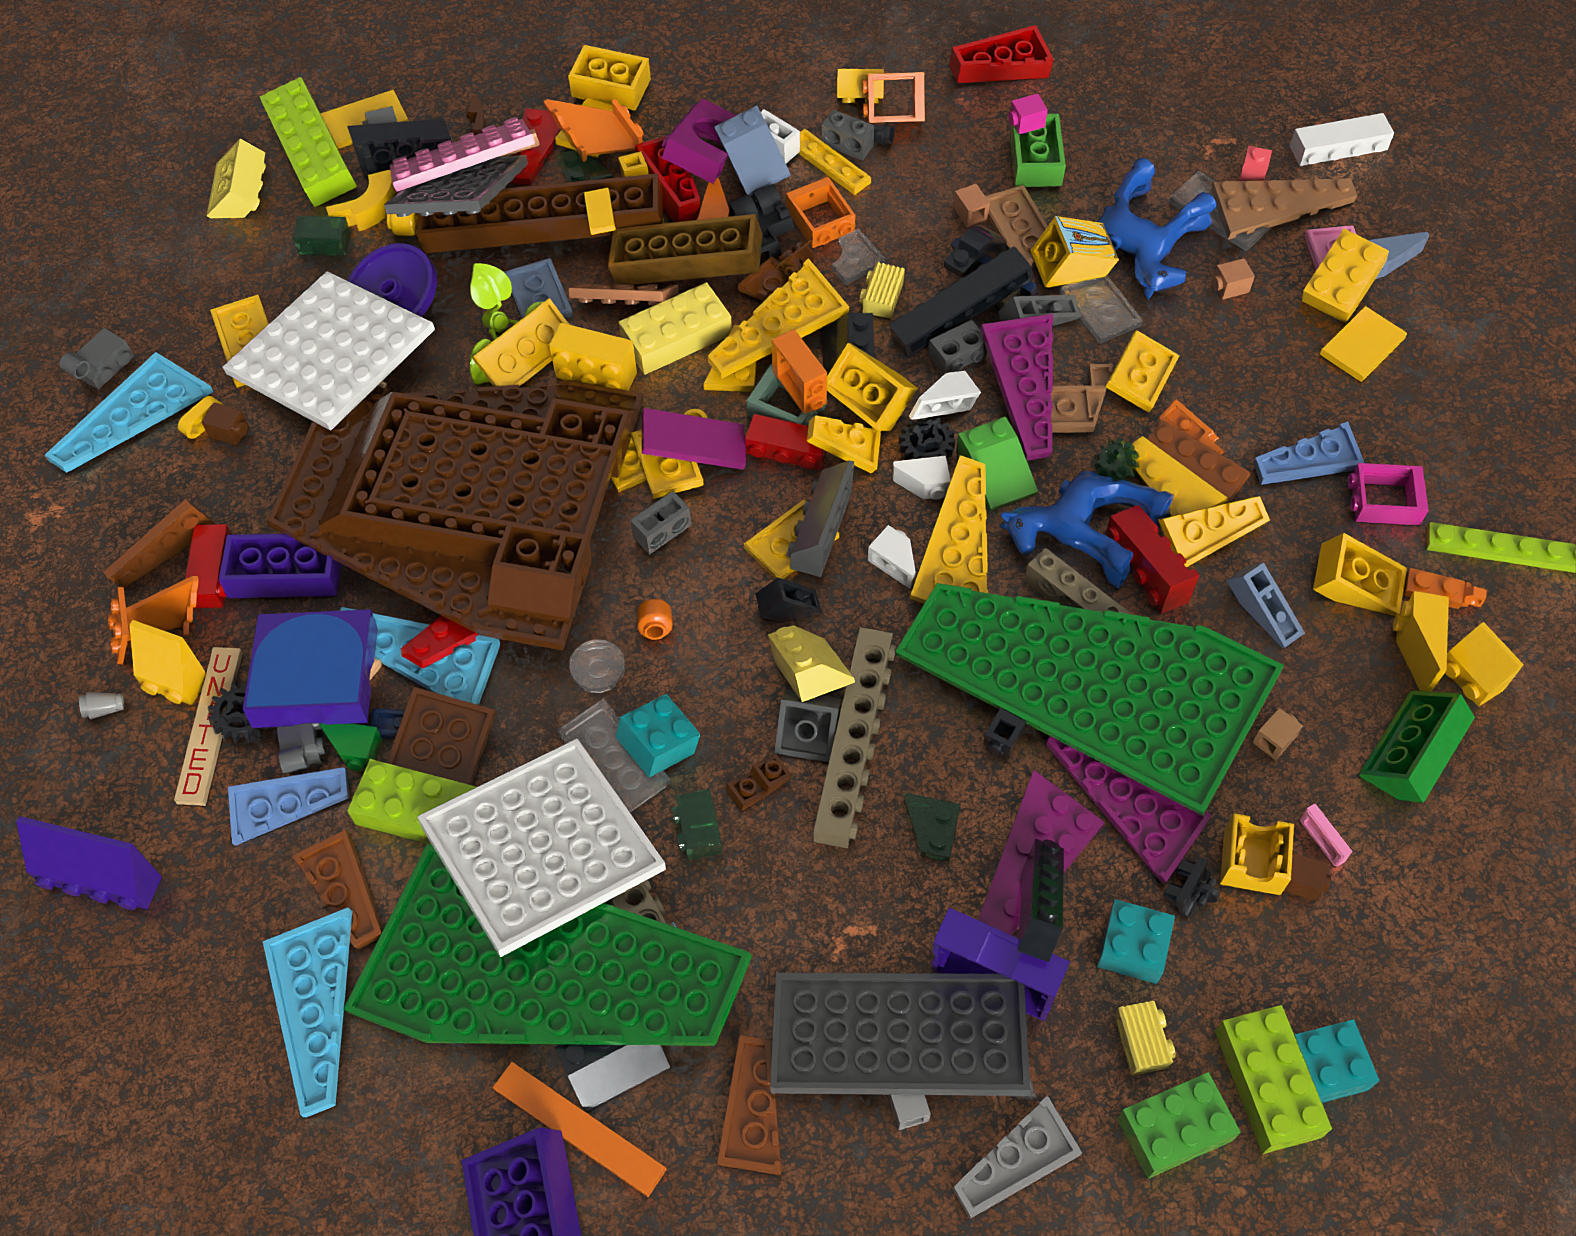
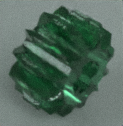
(1117, 450)

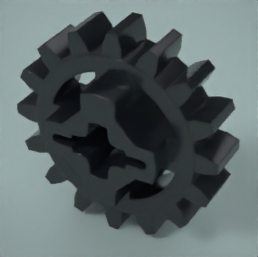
(926, 439)
(234, 721)

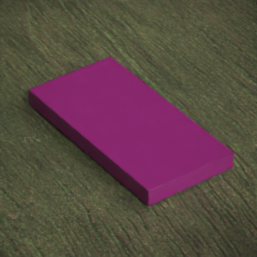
(693, 438)

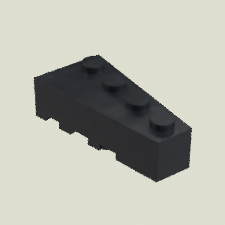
(382, 143)

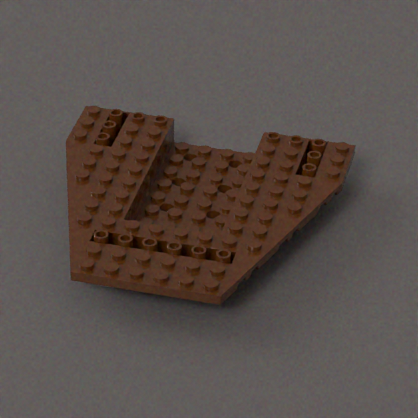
(471, 556)

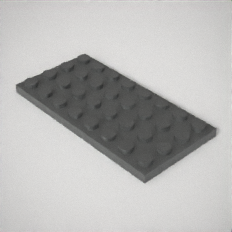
(899, 1034)

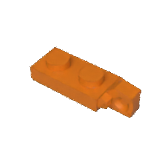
(1190, 424)
(1458, 591)

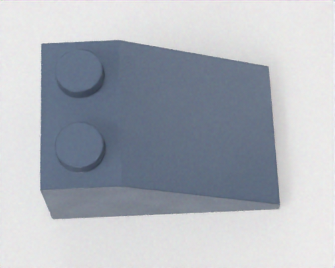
(752, 150)

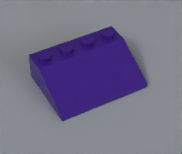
(87, 864)
(522, 1187)

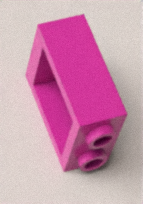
(1385, 474)

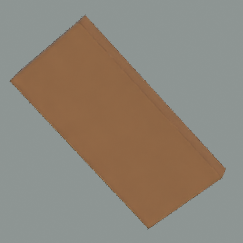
(1016, 219)

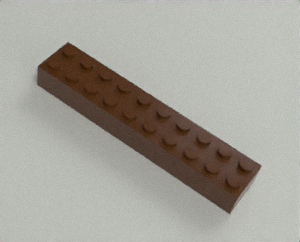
(542, 214)

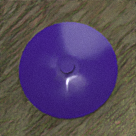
(399, 276)

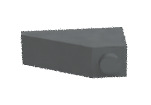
(1061, 306)

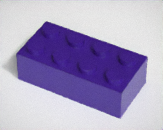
(276, 568)

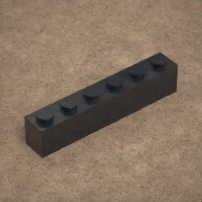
(961, 301)
(1041, 900)

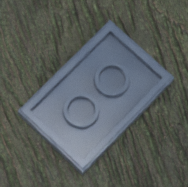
(538, 283)

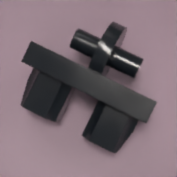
(1196, 890)

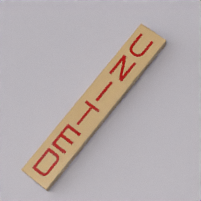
(203, 742)

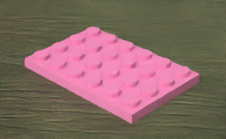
(460, 154)

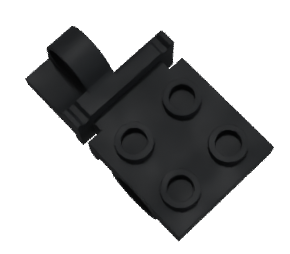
(771, 215)

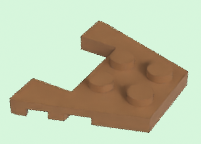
(1079, 406)

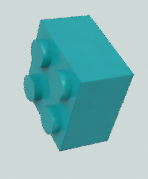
(657, 735)
(1136, 941)
(1337, 1060)

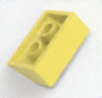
(237, 182)
(808, 662)

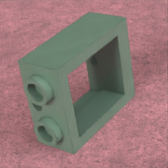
(761, 395)

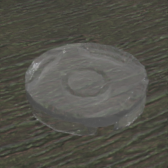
(597, 666)

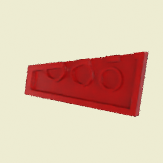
(546, 132)
(437, 642)

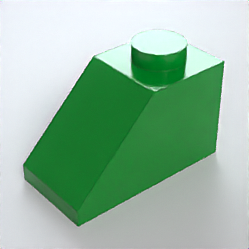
(354, 743)

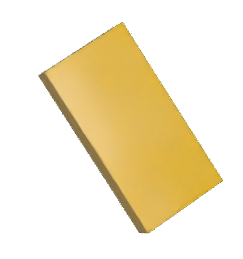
(599, 211)

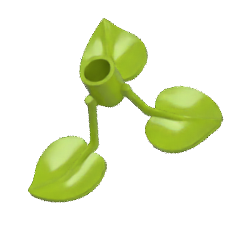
(487, 290)

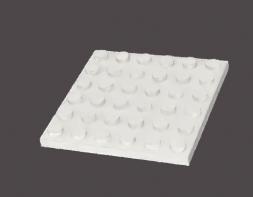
(328, 349)
(540, 846)

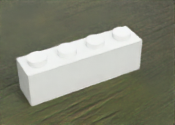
(1341, 139)

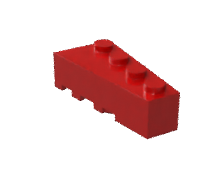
(1002, 57)
(678, 188)
(1153, 561)

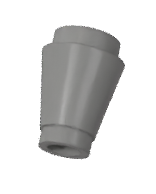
(100, 704)

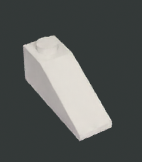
(949, 395)

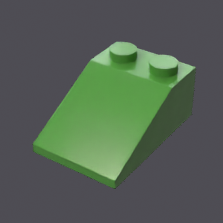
(1005, 463)

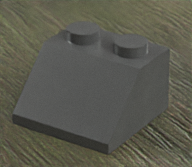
(808, 726)

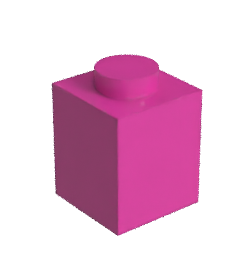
(1028, 114)

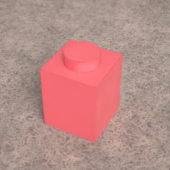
(1255, 164)

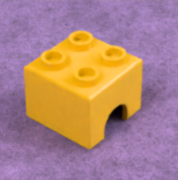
(1257, 855)

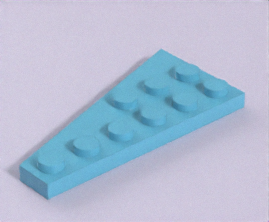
(138, 403)
(458, 675)
(309, 993)

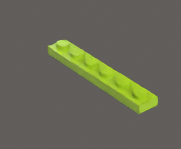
(1501, 547)

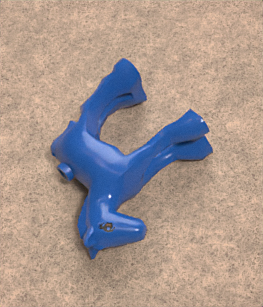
(1146, 239)
(1071, 515)

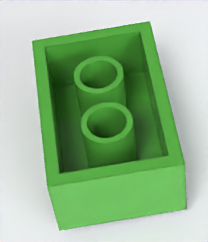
(1038, 155)
(1178, 1125)

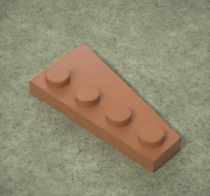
(626, 292)

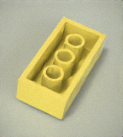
(676, 327)

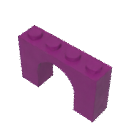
(688, 150)

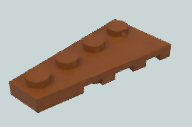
(766, 281)
(1200, 459)
(158, 544)
(341, 883)
(751, 1118)

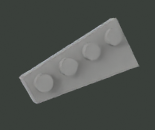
(1022, 1157)

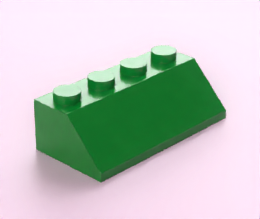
(1418, 744)

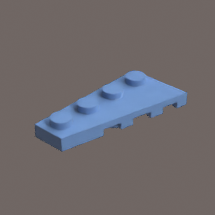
(1322, 455)
(277, 802)

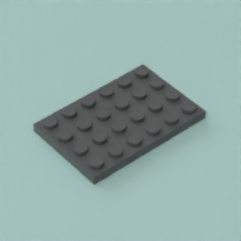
(460, 190)

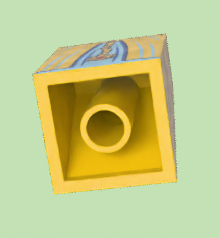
(1073, 252)

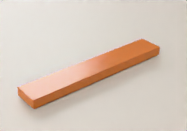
(580, 1129)

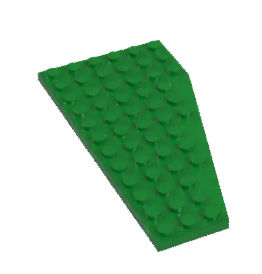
(1115, 685)
(583, 983)

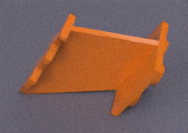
(594, 129)
(163, 611)

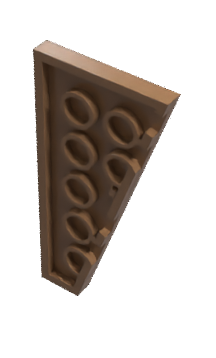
(1274, 202)

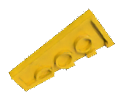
(1167, 474)
(1209, 529)

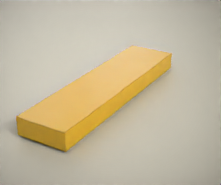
(832, 163)

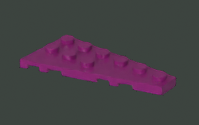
(1024, 370)
(1043, 815)
(1149, 821)

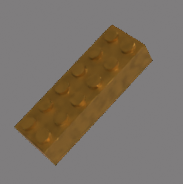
(686, 250)

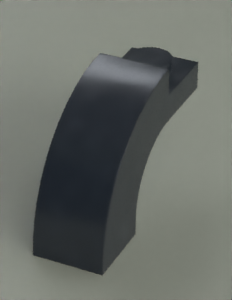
(973, 247)

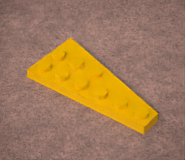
(801, 304)
(959, 538)

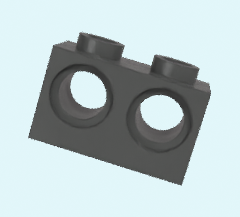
(848, 134)
(957, 348)
(661, 522)

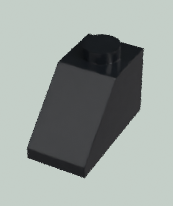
(787, 601)

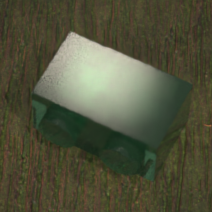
(321, 235)
(699, 825)

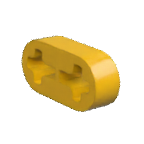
(191, 423)

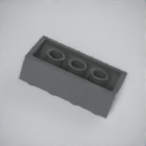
(821, 519)

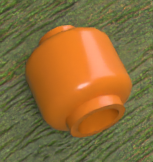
(654, 619)

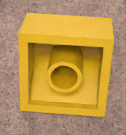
(850, 84)
(1482, 665)

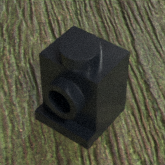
(1007, 726)

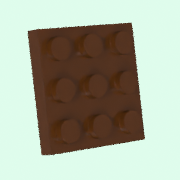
(441, 736)

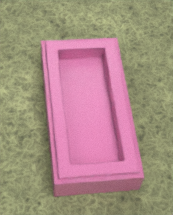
(1325, 835)

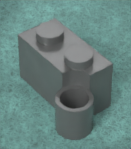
(98, 359)
(300, 747)

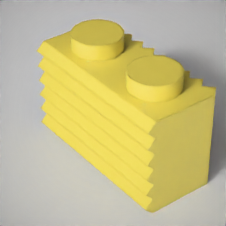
(882, 290)
(1144, 1038)

